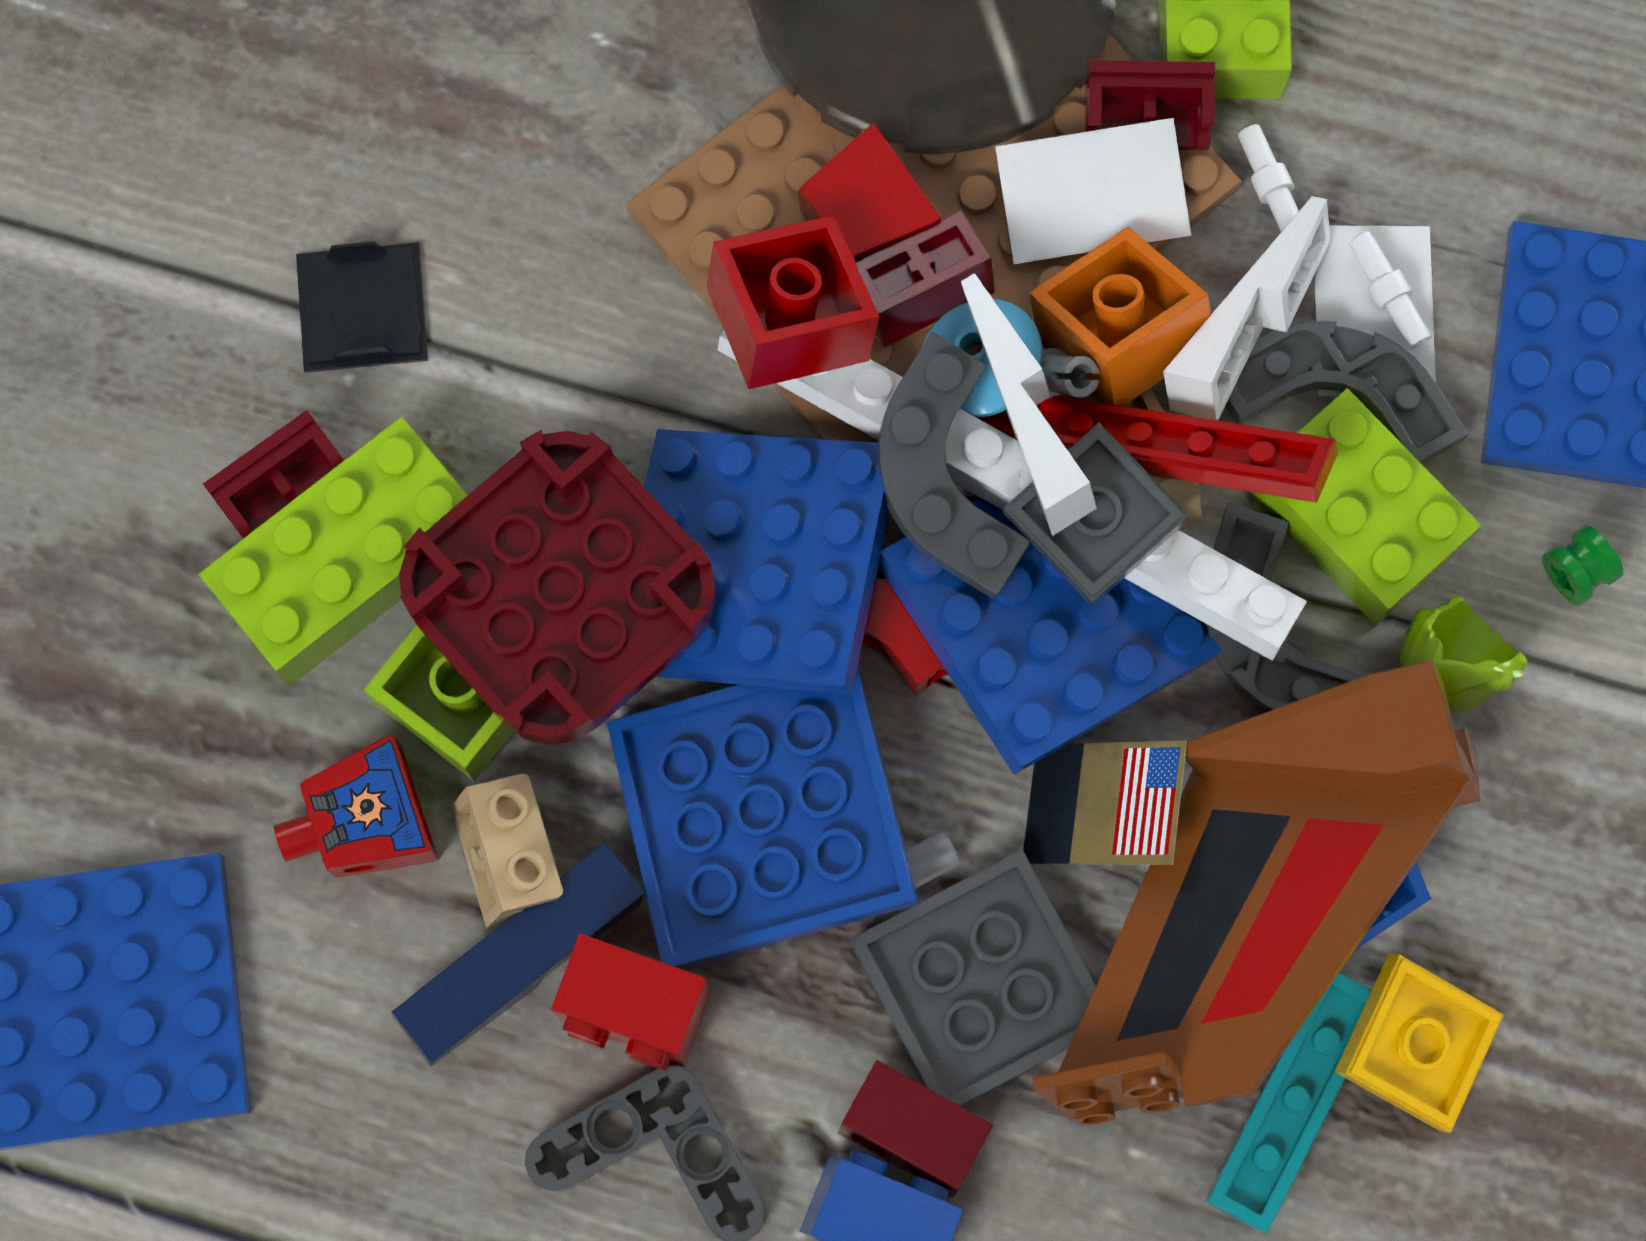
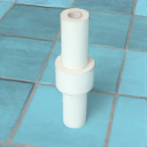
(1269, 177)
(1390, 289)

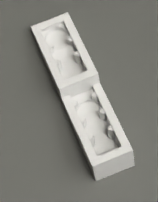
(1266, 297)
(1057, 478)

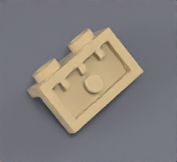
(506, 847)

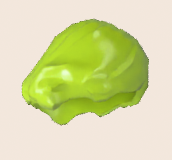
(1465, 652)

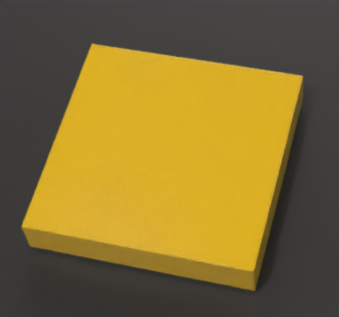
(1419, 1043)

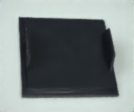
(361, 306)

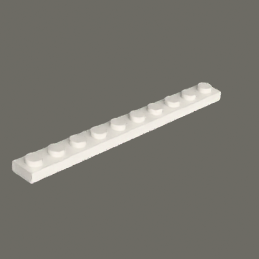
(995, 470)

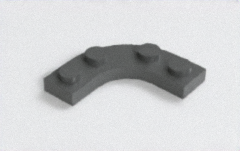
(1340, 358)
(916, 474)
(1255, 543)

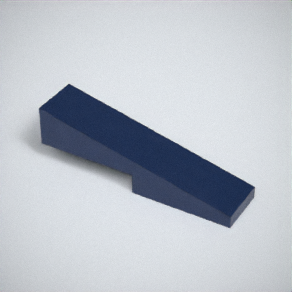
(517, 956)

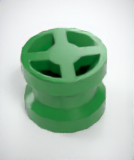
(1582, 565)

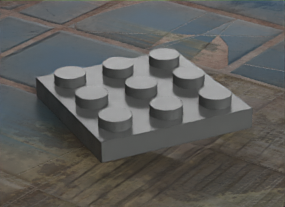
(978, 980)

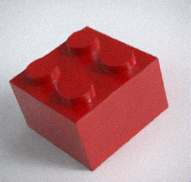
(791, 301)
(630, 1001)

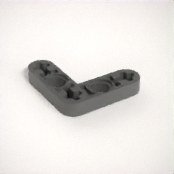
(673, 1130)

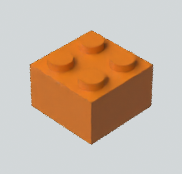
(1123, 312)

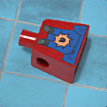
(361, 815)

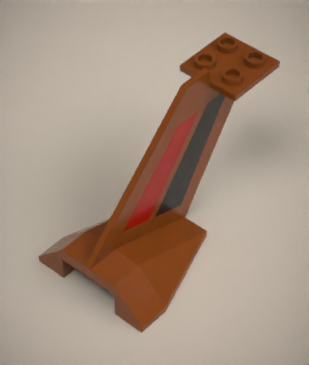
(1275, 877)

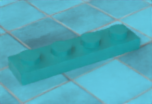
(1288, 1111)

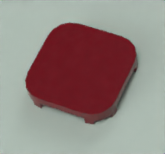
(558, 587)

